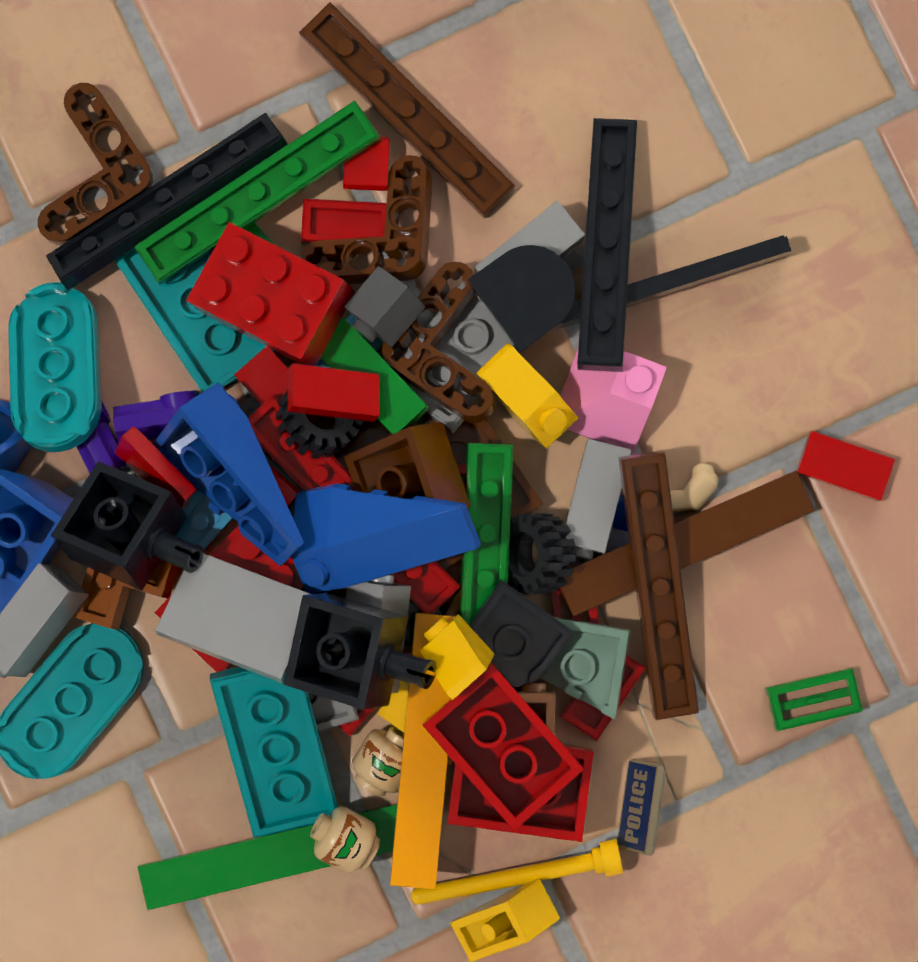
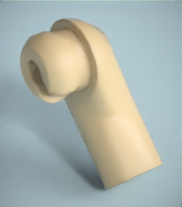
(697, 491)

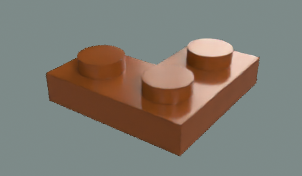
(109, 596)

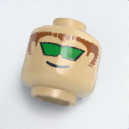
(380, 761)
(345, 840)

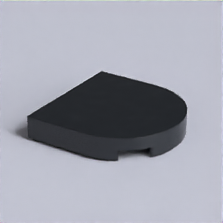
(526, 292)
(519, 634)

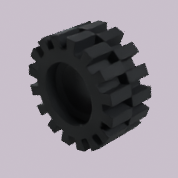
(311, 437)
(551, 550)

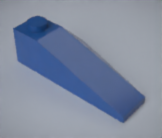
(223, 459)
(27, 519)
(373, 535)

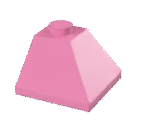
(613, 404)

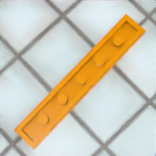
(420, 781)

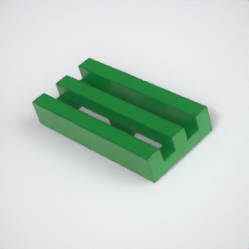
(777, 707)

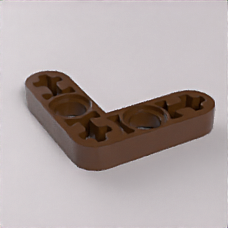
(107, 179)
(395, 238)
(427, 356)

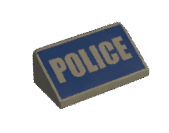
(641, 806)

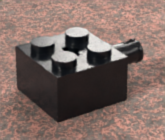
(125, 527)
(351, 652)

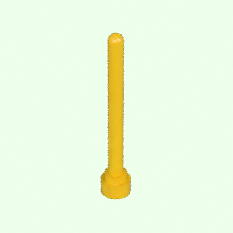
(602, 860)

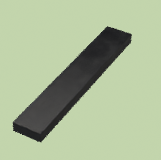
(165, 201)
(607, 245)
(696, 274)

